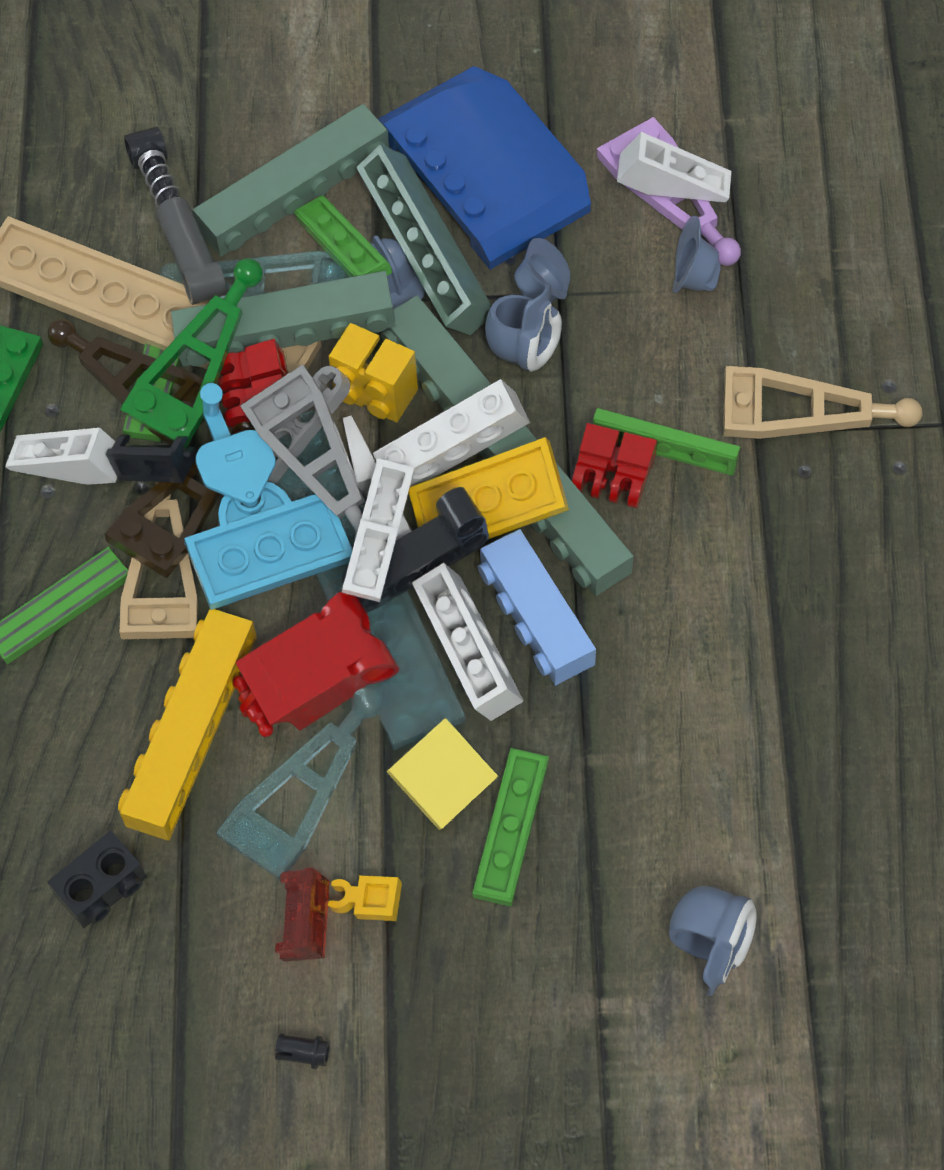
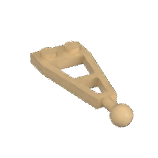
(744, 405)
(159, 616)

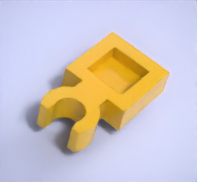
(372, 899)

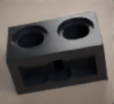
(89, 872)

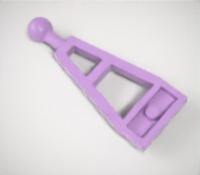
(609, 155)

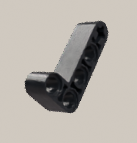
(445, 539)

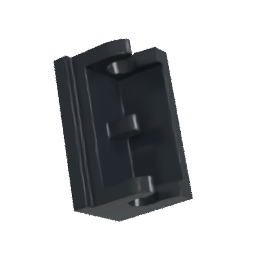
(152, 462)

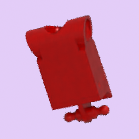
(312, 667)

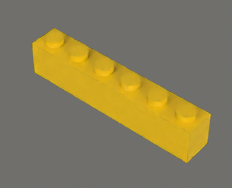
(187, 725)

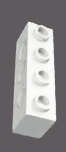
(457, 432)
(467, 642)

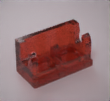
(304, 915)

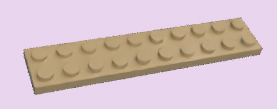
(100, 288)

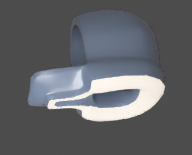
(524, 329)
(714, 928)

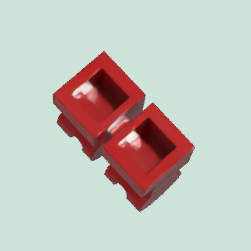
(256, 366)
(602, 453)

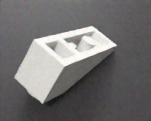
(671, 172)
(64, 456)

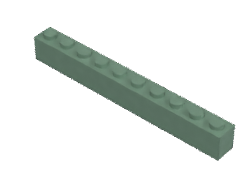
(451, 377)

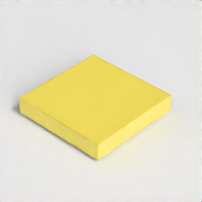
(442, 774)

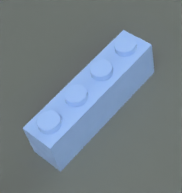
(536, 607)

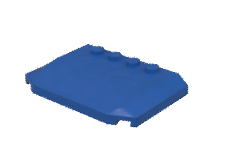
(490, 163)

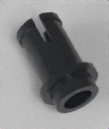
(303, 1050)

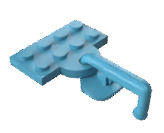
(255, 542)

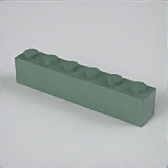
(289, 180)
(425, 240)
(298, 315)

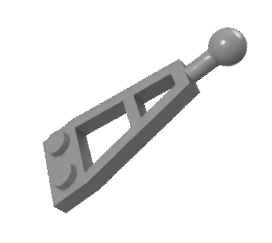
(282, 404)

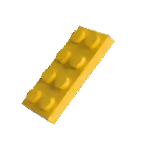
(506, 488)

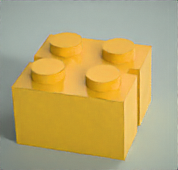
(382, 385)

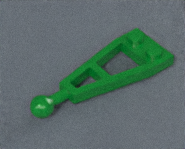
(161, 410)

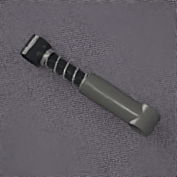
(199, 271)

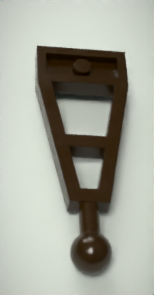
(63, 334)
(150, 542)

